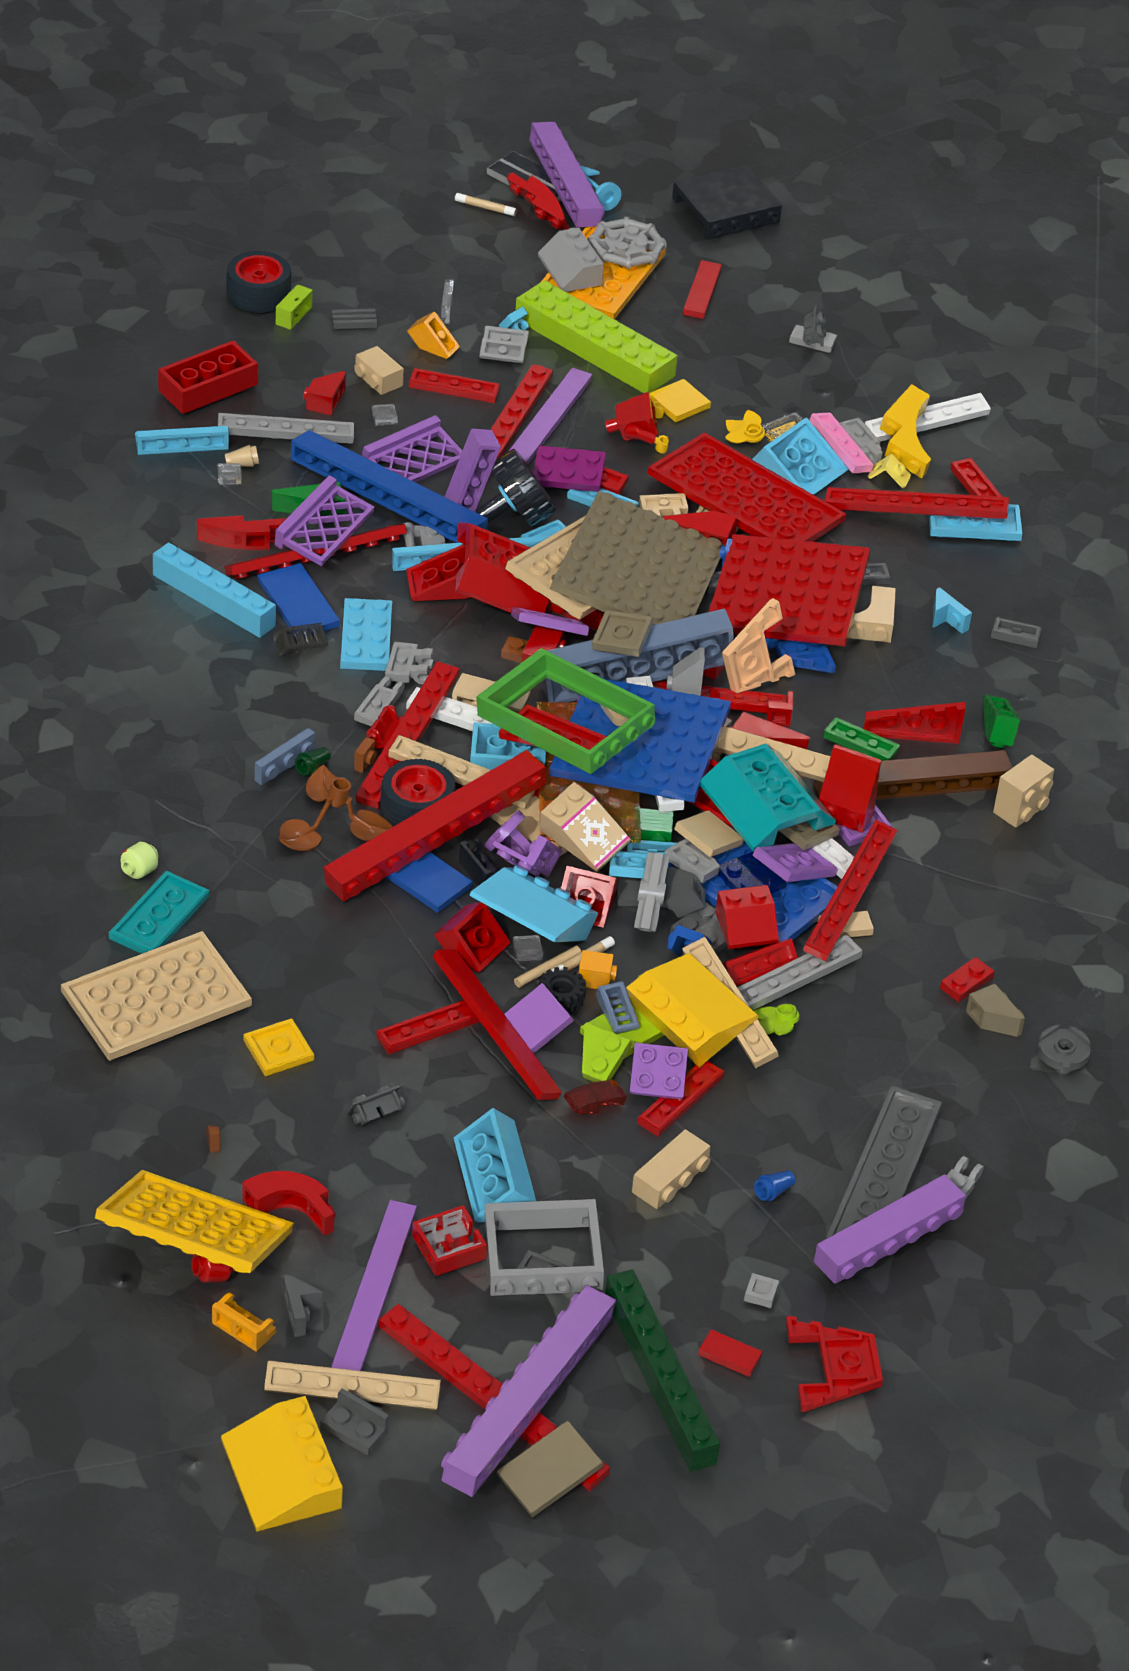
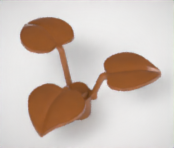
(335, 791)

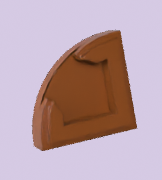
(214, 1138)

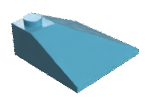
(802, 458)

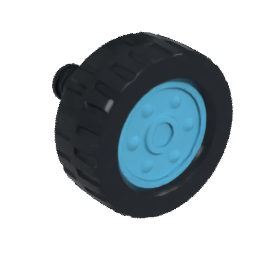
(518, 491)

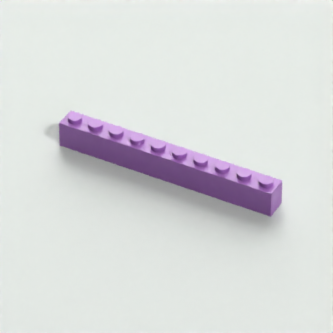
(527, 1391)

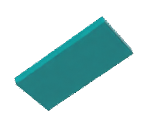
(159, 913)

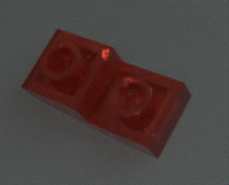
(590, 1097)

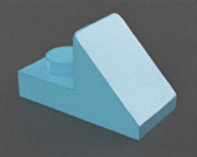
(951, 611)

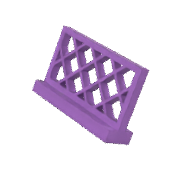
(410, 437)
(309, 513)

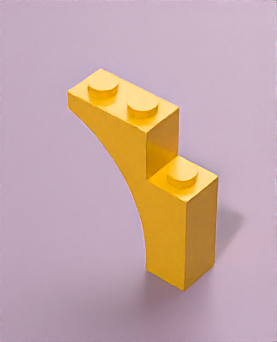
(901, 425)

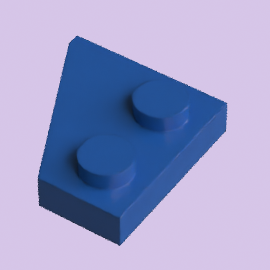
(807, 655)

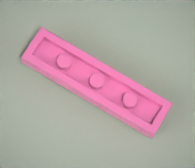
(841, 442)

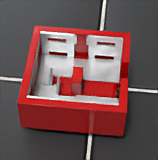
(446, 1242)

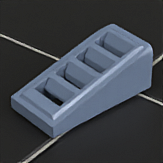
(617, 990)

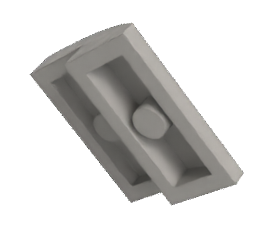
(504, 344)

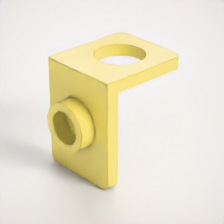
(893, 468)

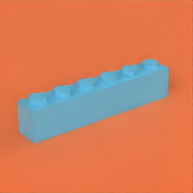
(214, 590)

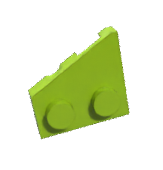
(602, 1053)

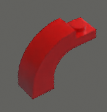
(290, 1190)

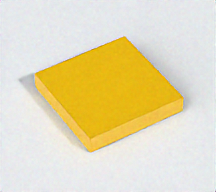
(680, 400)
(278, 1047)

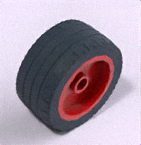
(258, 281)
(413, 787)

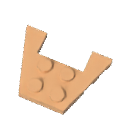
(748, 656)

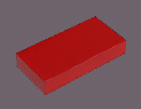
(730, 1353)

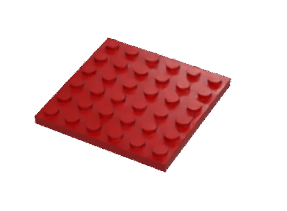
(810, 580)

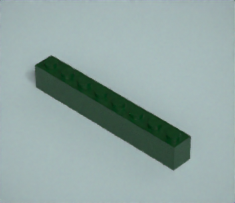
(662, 1372)

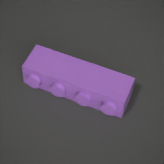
(473, 468)

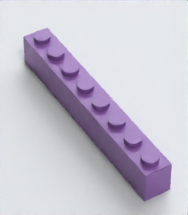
(566, 174)

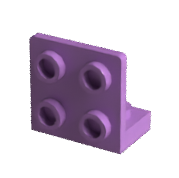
(541, 857)
(658, 1071)

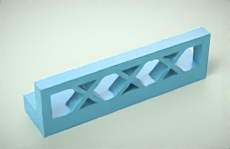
(182, 440)

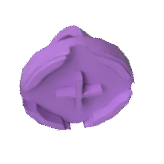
(510, 835)

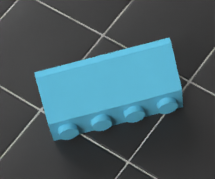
(493, 1163)

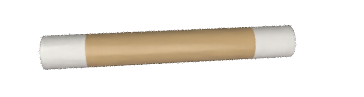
(485, 204)
(599, 947)

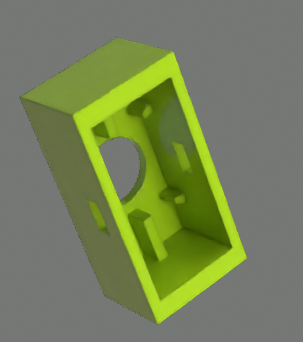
(295, 303)

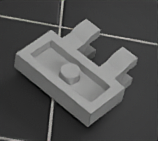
(402, 662)

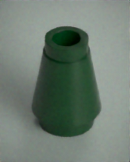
(310, 761)

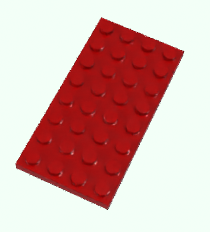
(737, 485)

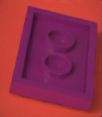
(569, 468)

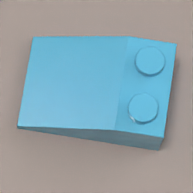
(491, 751)

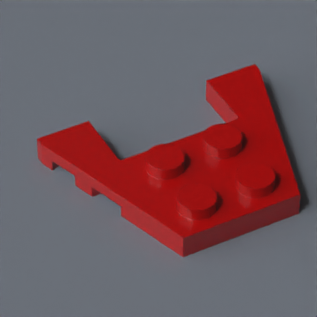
(847, 1359)

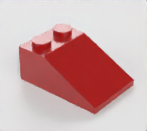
(437, 576)
(850, 787)

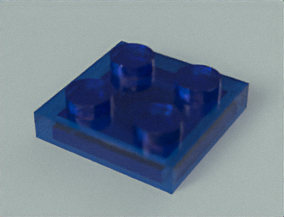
(749, 872)

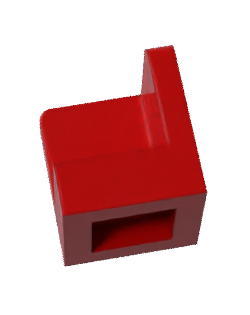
(780, 712)

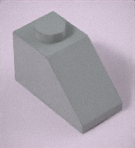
(688, 674)

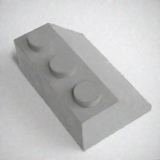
(572, 260)

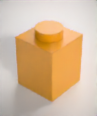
(597, 969)

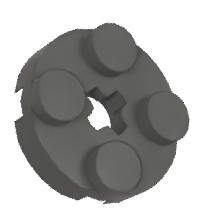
(1061, 1059)

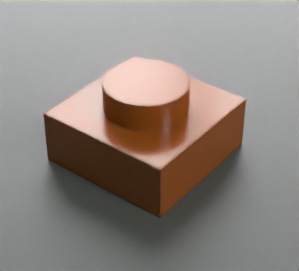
(513, 649)
(364, 755)

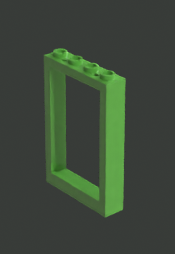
(494, 701)

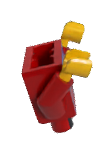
(638, 421)

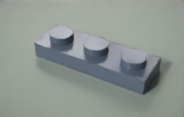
(283, 756)

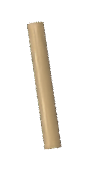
(550, 964)

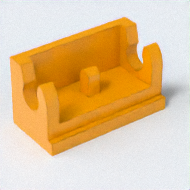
(241, 1323)

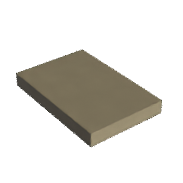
(550, 1468)

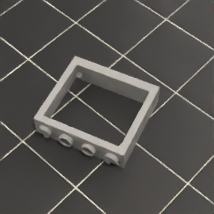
(543, 1216)

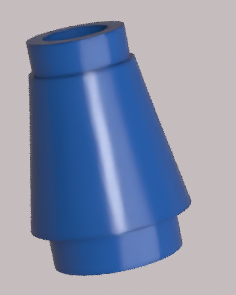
(773, 1184)

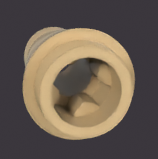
(246, 456)

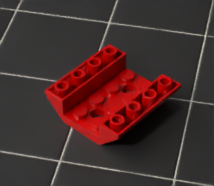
(485, 574)

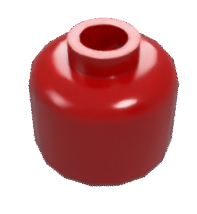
(210, 1272)

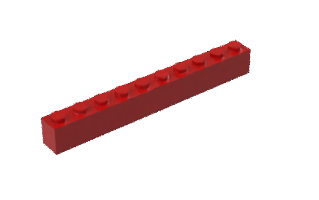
(434, 825)

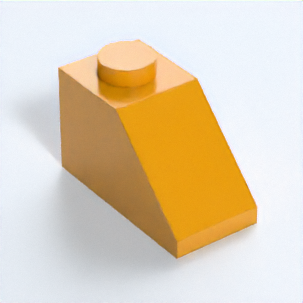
(433, 336)

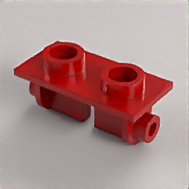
(384, 727)

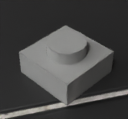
(761, 1290)

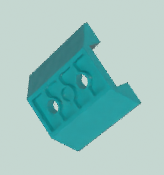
(754, 798)

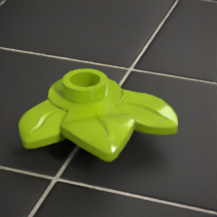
(778, 1019)

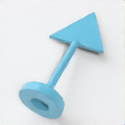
(608, 193)

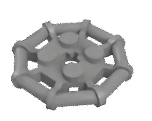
(617, 242)

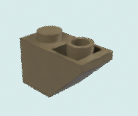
(995, 1012)

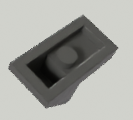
(300, 1300)

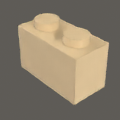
(379, 370)

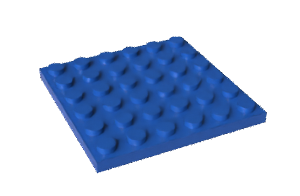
(663, 759)

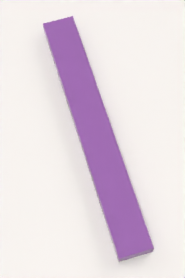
(552, 413)
(374, 1286)

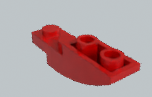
(542, 199)
(237, 533)

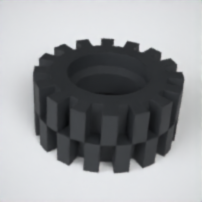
(568, 981)

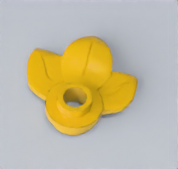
(745, 430)

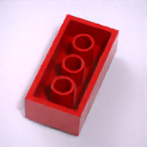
(208, 377)

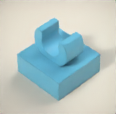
(515, 319)

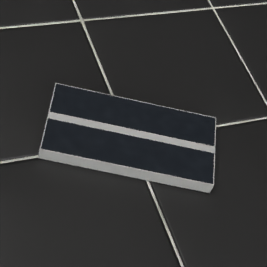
(521, 167)

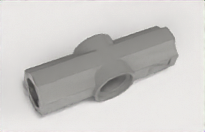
(651, 892)

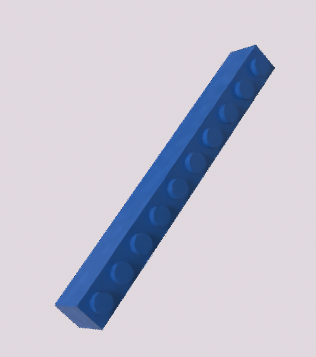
(382, 485)

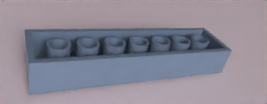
(662, 650)

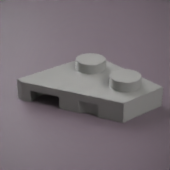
(691, 859)

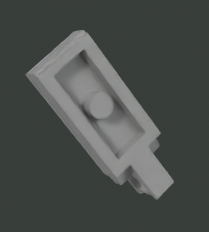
(863, 438)

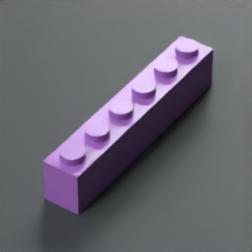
(889, 1229)

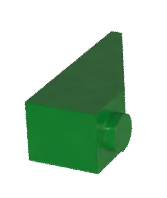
(289, 499)
(999, 721)

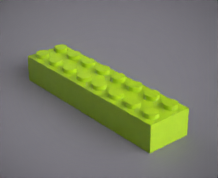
(597, 337)

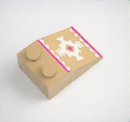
(583, 827)

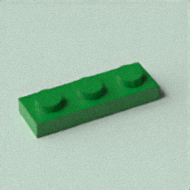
(860, 740)

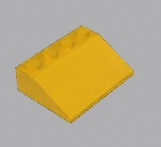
(690, 1007)
(283, 1465)

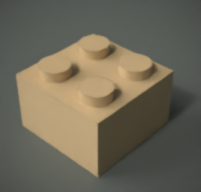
(1024, 791)

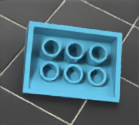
(537, 904)

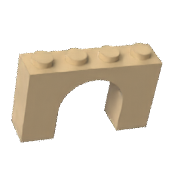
(878, 619)

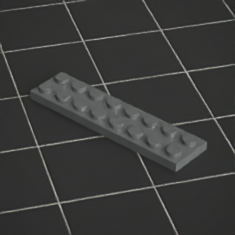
(888, 1156)

